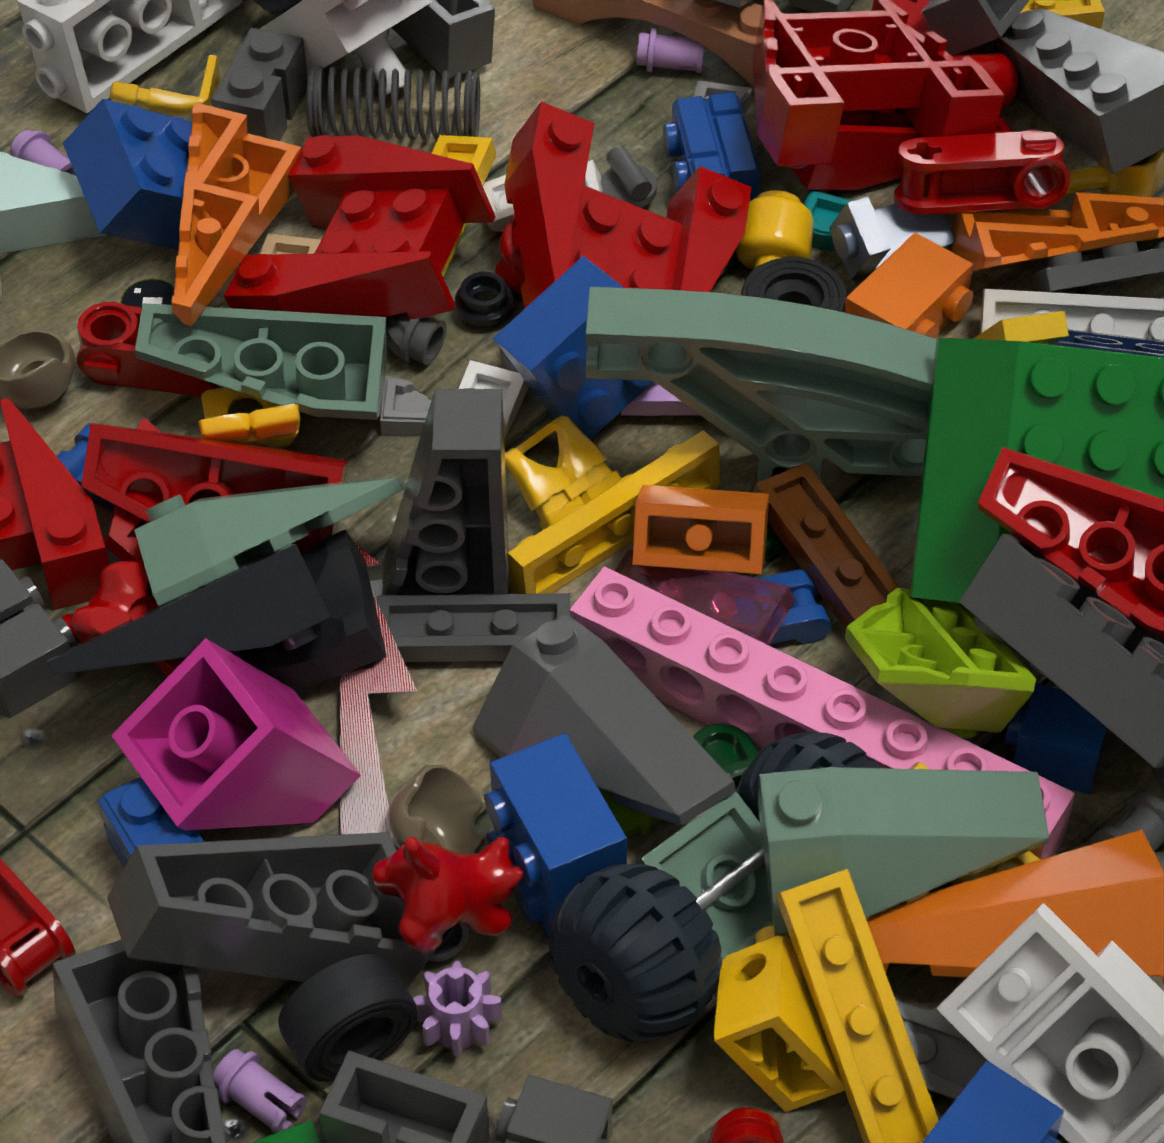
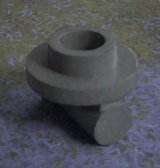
(627, 179)

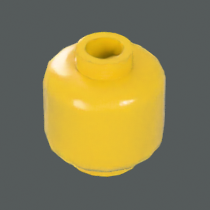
(775, 229)

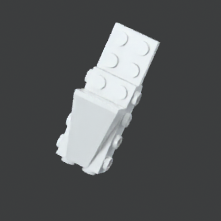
(93, 43)

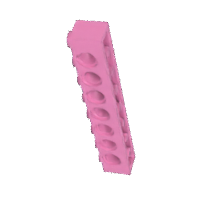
(771, 695)

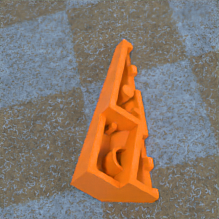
(229, 199)
(1032, 235)
(1096, 890)

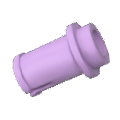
(669, 52)
(37, 148)
(256, 1090)

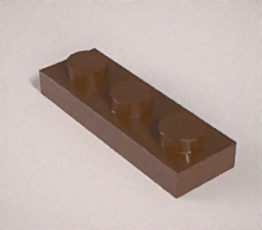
(825, 543)

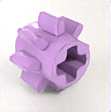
(457, 1008)

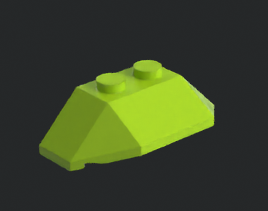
(941, 663)

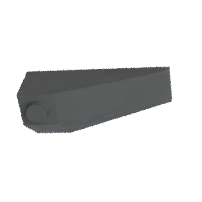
(625, 736)

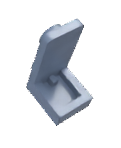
(870, 236)

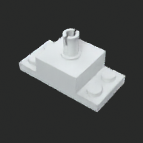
(347, 26)
(1070, 1029)

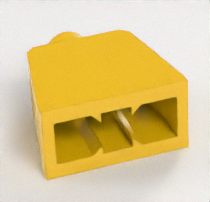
(772, 1024)

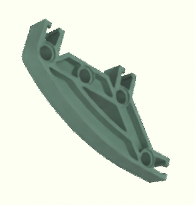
(774, 374)

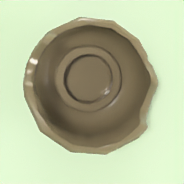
(35, 368)
(436, 809)

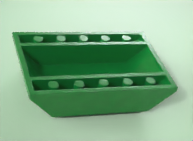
(1039, 399)

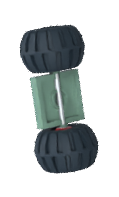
(650, 937)

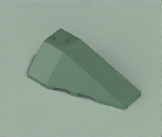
(307, 359)
(219, 534)
(893, 828)

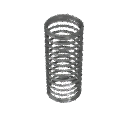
(318, 104)

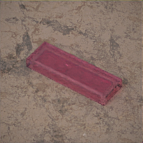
(731, 598)

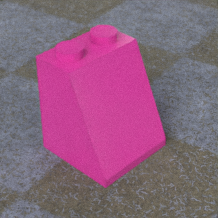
(233, 747)

